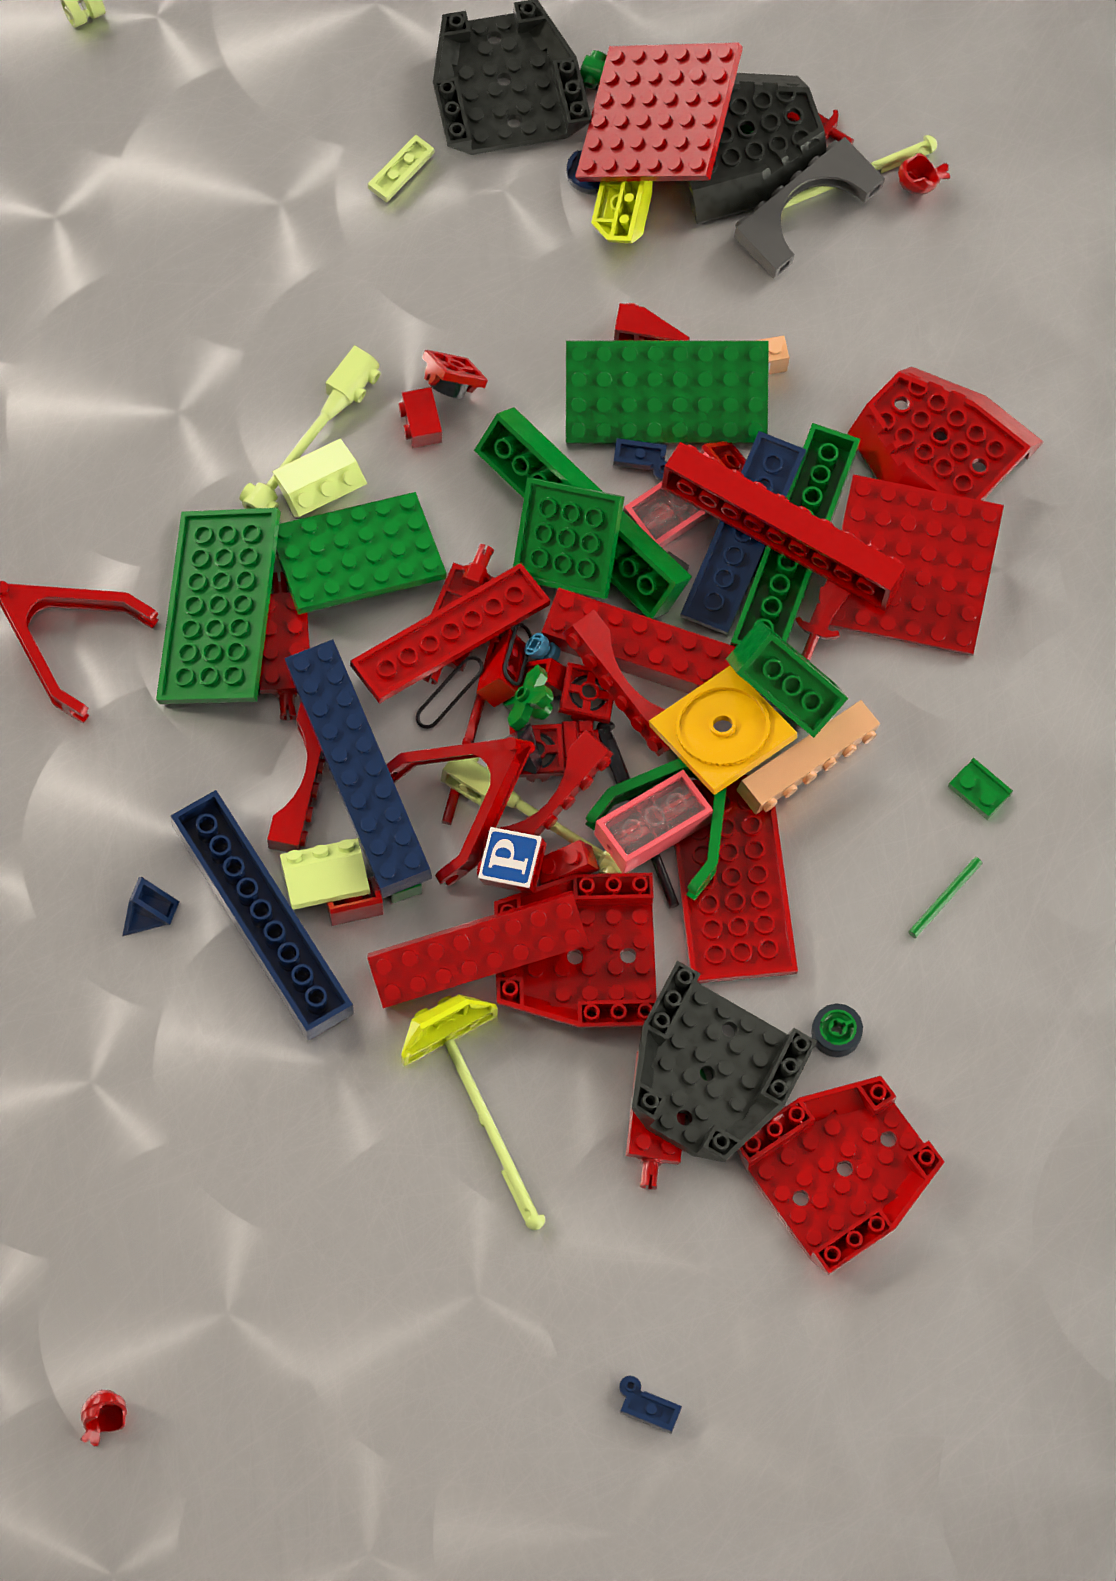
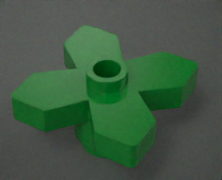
(530, 700)

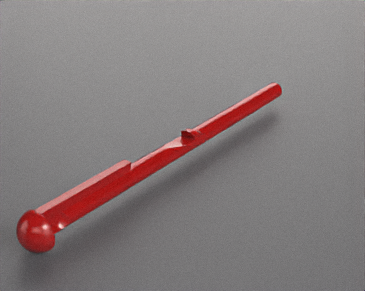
(469, 736)

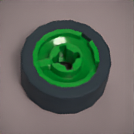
(831, 1042)

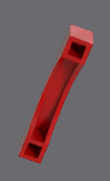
(593, 644)
(584, 760)
(289, 823)

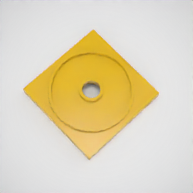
(723, 756)

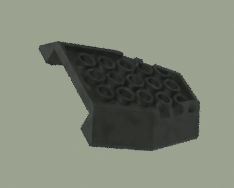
(533, 55)
(758, 163)
(748, 1071)

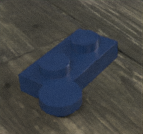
(641, 456)
(647, 1407)

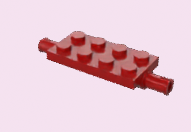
(457, 584)
(285, 636)
(650, 1148)

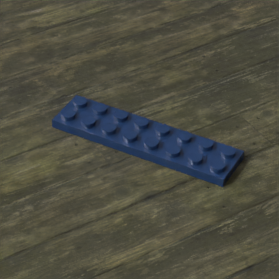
(732, 554)

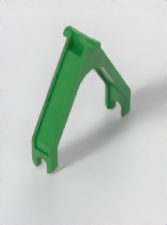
(640, 784)

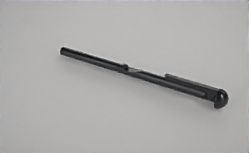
(621, 774)

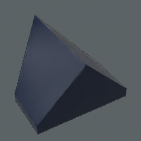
(148, 908)

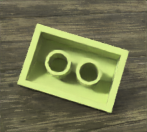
(319, 478)
(324, 873)

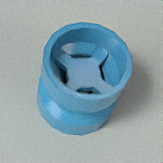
(540, 648)

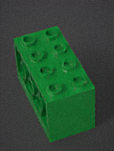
(786, 678)

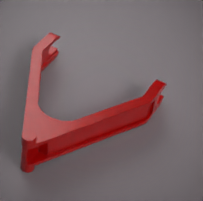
(25, 601)
(505, 762)

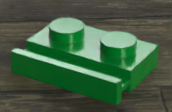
(980, 788)

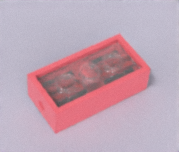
(664, 514)
(653, 822)

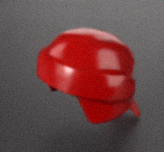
(920, 176)
(102, 1413)

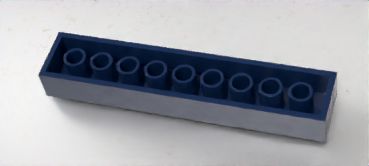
(358, 768)
(262, 915)

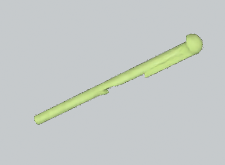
(884, 164)
(510, 1174)

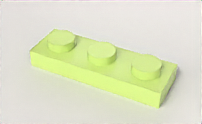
(401, 168)

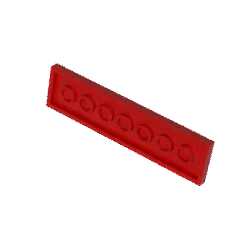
(449, 633)

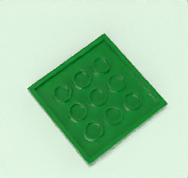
(569, 536)

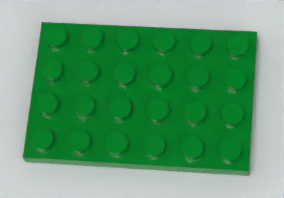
(358, 553)

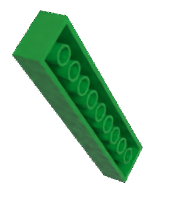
(818, 487)
(640, 564)

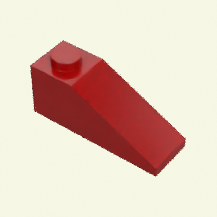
(641, 324)
(492, 683)

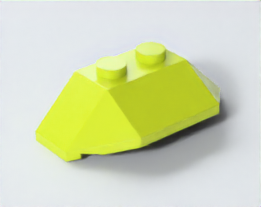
(622, 210)
(444, 1022)

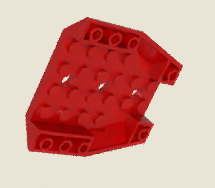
(902, 444)
(602, 987)
(801, 1155)

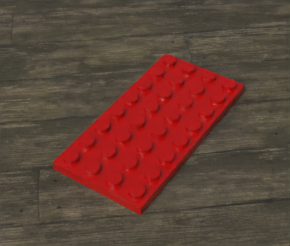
(743, 915)

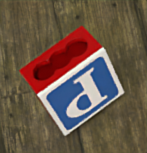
(511, 860)

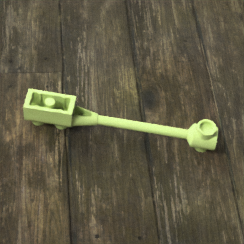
(343, 388)
(474, 781)

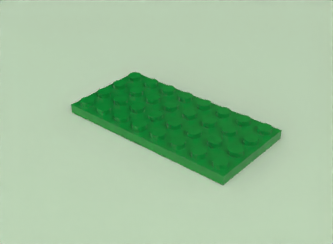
(666, 390)
(218, 606)

